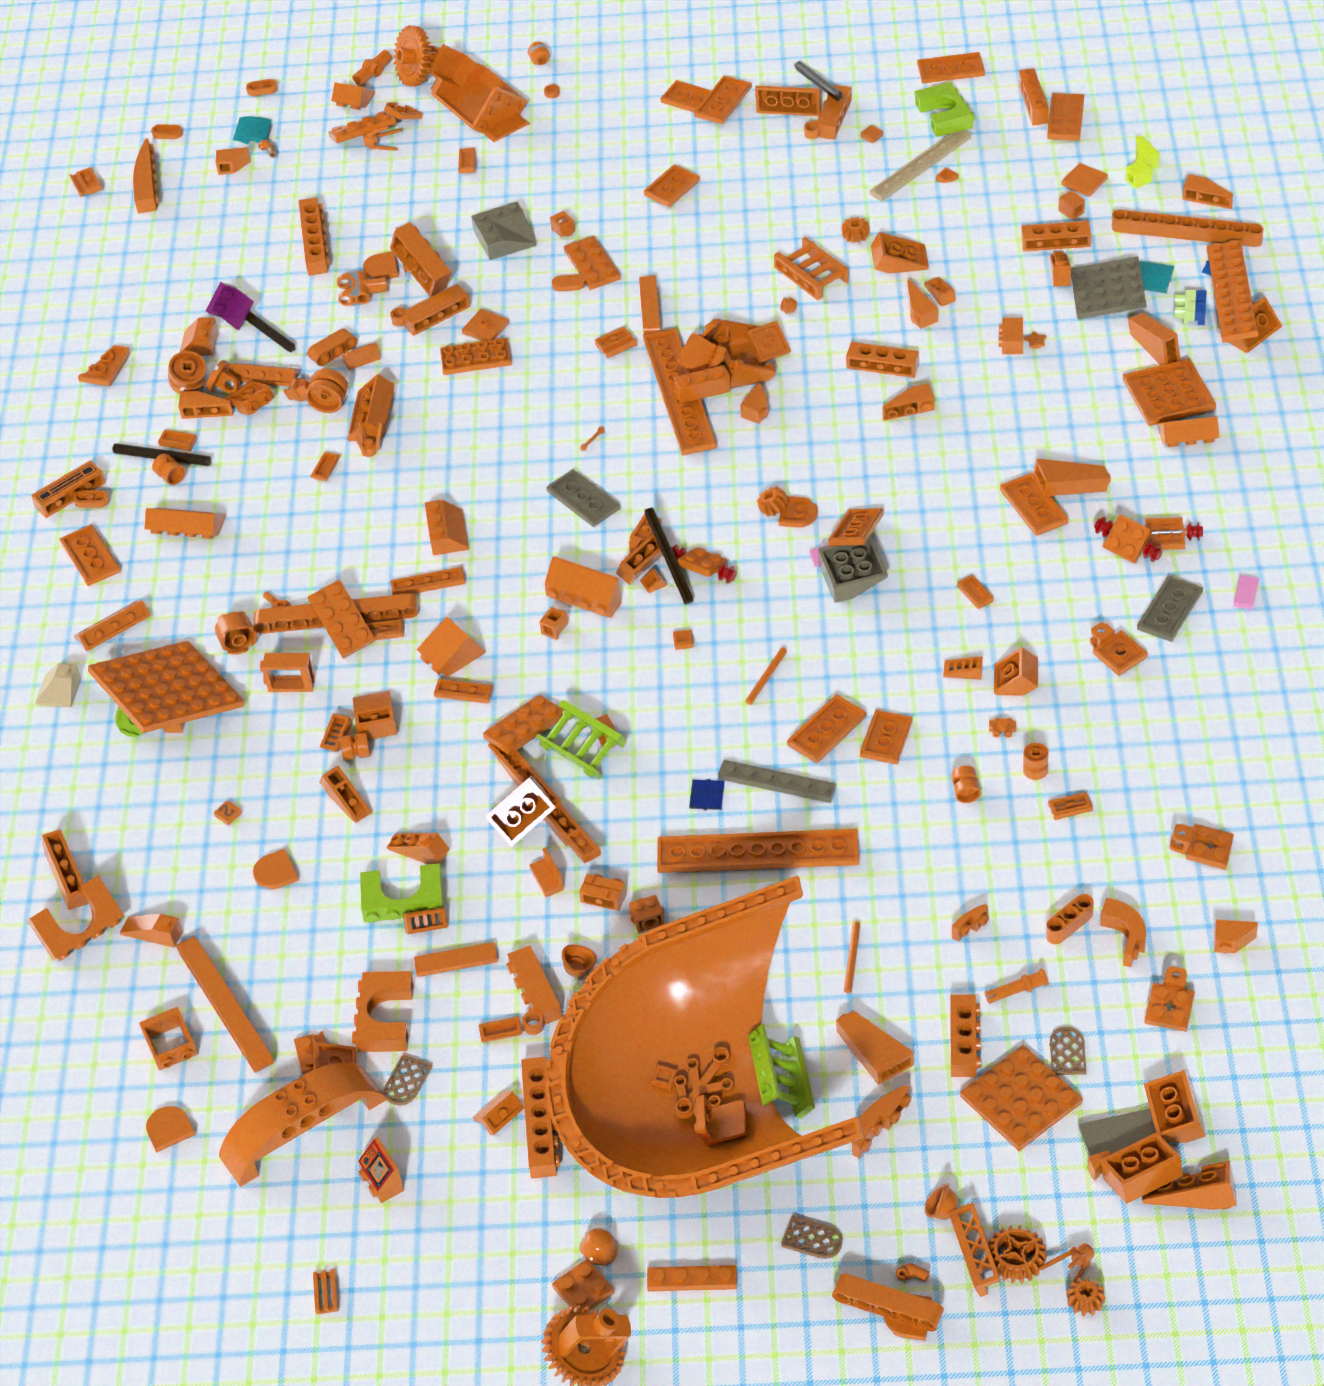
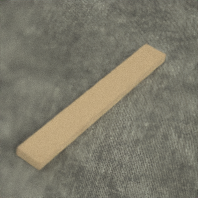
(919, 165)

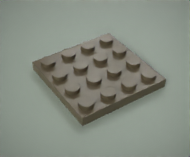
(1108, 287)

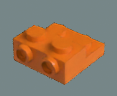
(250, 397)

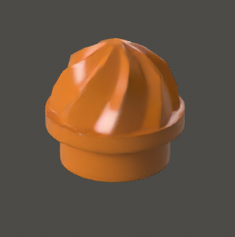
(788, 305)

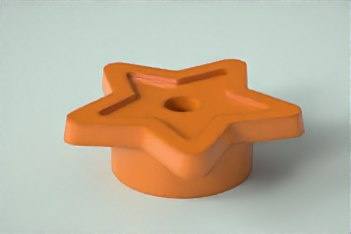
(1035, 340)

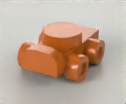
(1000, 725)

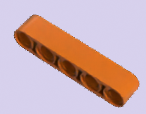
(649, 304)
(888, 1302)

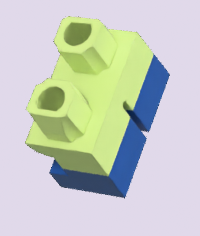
(1191, 306)

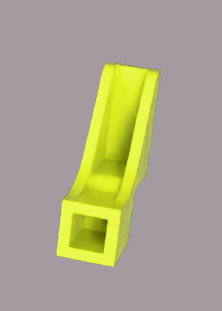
(1146, 159)

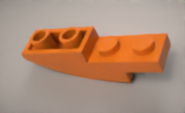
(881, 1115)

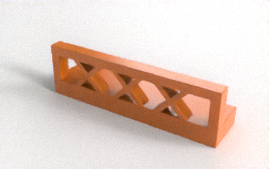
(264, 374)
(112, 625)
(969, 1251)

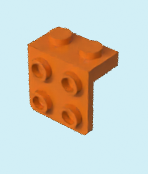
(700, 354)
(719, 1122)

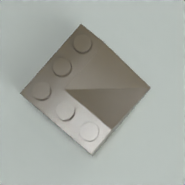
(503, 230)
(851, 569)

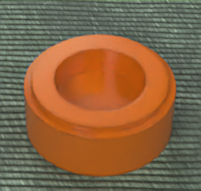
(551, 91)

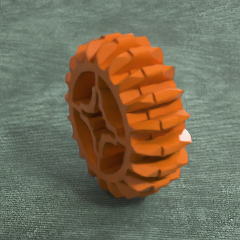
(1019, 1246)

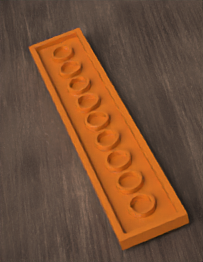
(1232, 291)
(687, 418)
(757, 850)

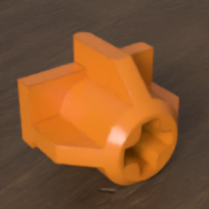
(297, 390)

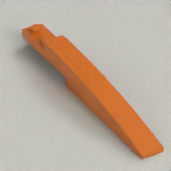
(558, 819)

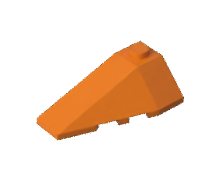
(1207, 1189)

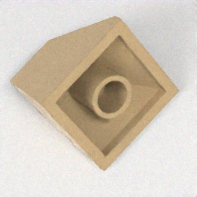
(59, 686)

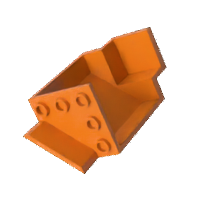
(476, 94)

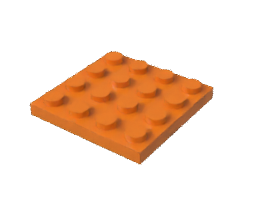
(1169, 392)
(1021, 1097)

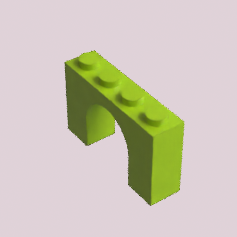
(947, 97)
(379, 907)

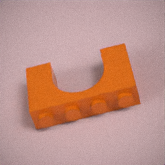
(104, 913)
(373, 990)

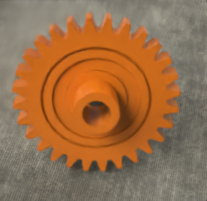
(413, 55)
(586, 1345)

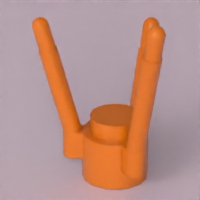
(371, 138)
(368, 446)
(1080, 1256)

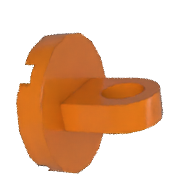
(220, 377)

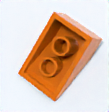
(898, 254)

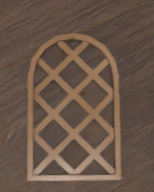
(428, 1066)
(1081, 1071)
(808, 1244)

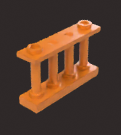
(806, 280)

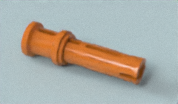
(1026, 984)

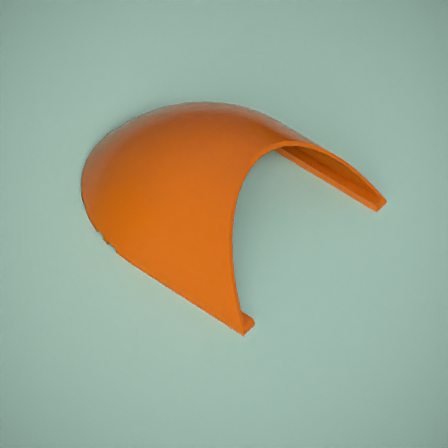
(661, 1003)

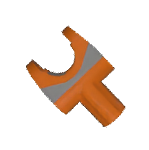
(359, 288)

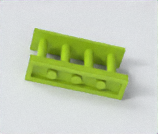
(583, 721)
(795, 1071)

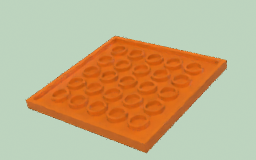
(165, 686)

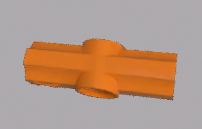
(372, 67)

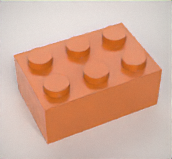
(1141, 1167)

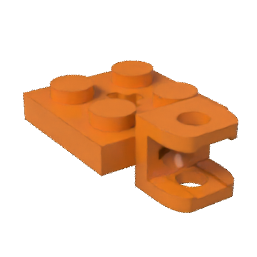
(1109, 643)
(1195, 845)
(1171, 992)

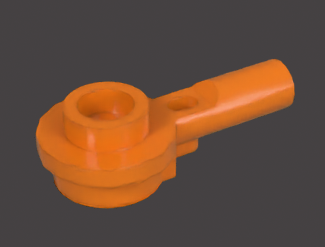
(274, 601)

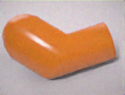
(911, 1271)

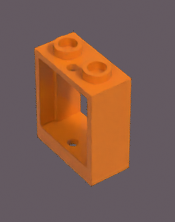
(288, 661)
(170, 1019)

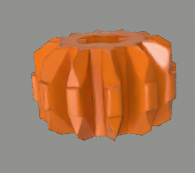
(855, 229)
(772, 501)
(1085, 1296)

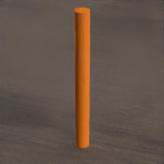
(766, 675)
(852, 957)

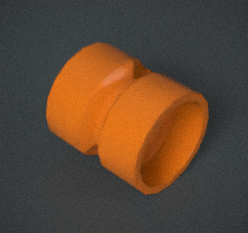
(168, 469)
(354, 746)
(1035, 761)
(965, 784)

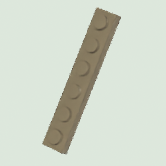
(777, 781)

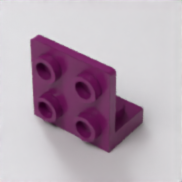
(230, 304)

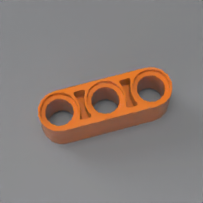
(332, 347)
(1069, 919)

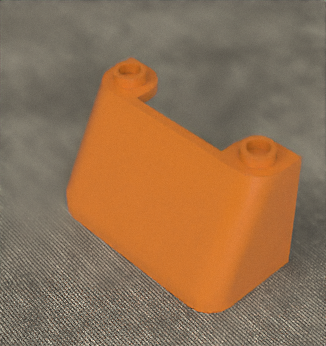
(740, 357)

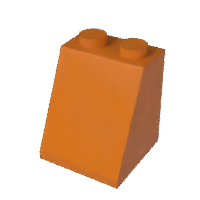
(449, 648)

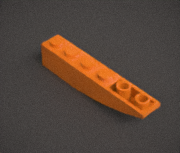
(145, 179)

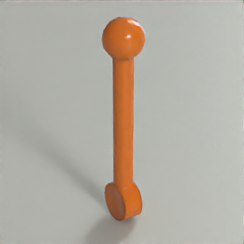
(601, 430)

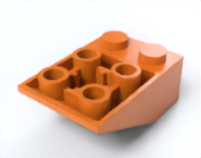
(374, 715)

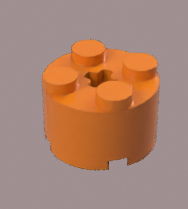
(235, 632)

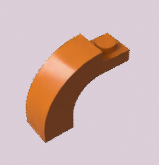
(1130, 923)

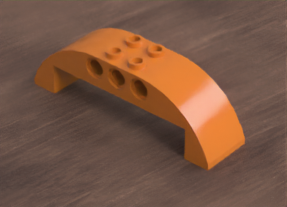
(293, 1112)

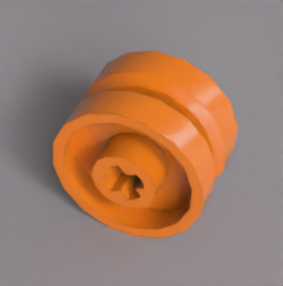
(186, 372)
(326, 390)

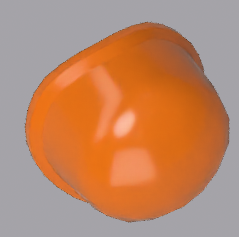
(578, 960)
(941, 1202)
(599, 1247)

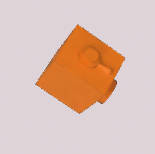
(646, 913)

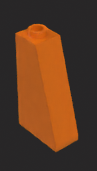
(1155, 338)
(1070, 477)
(873, 1047)

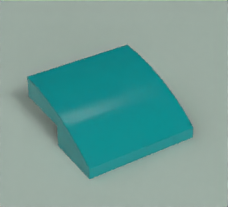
(252, 129)
(1156, 276)

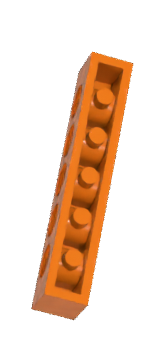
(313, 238)
(539, 1164)

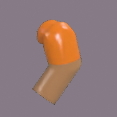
(264, 144)

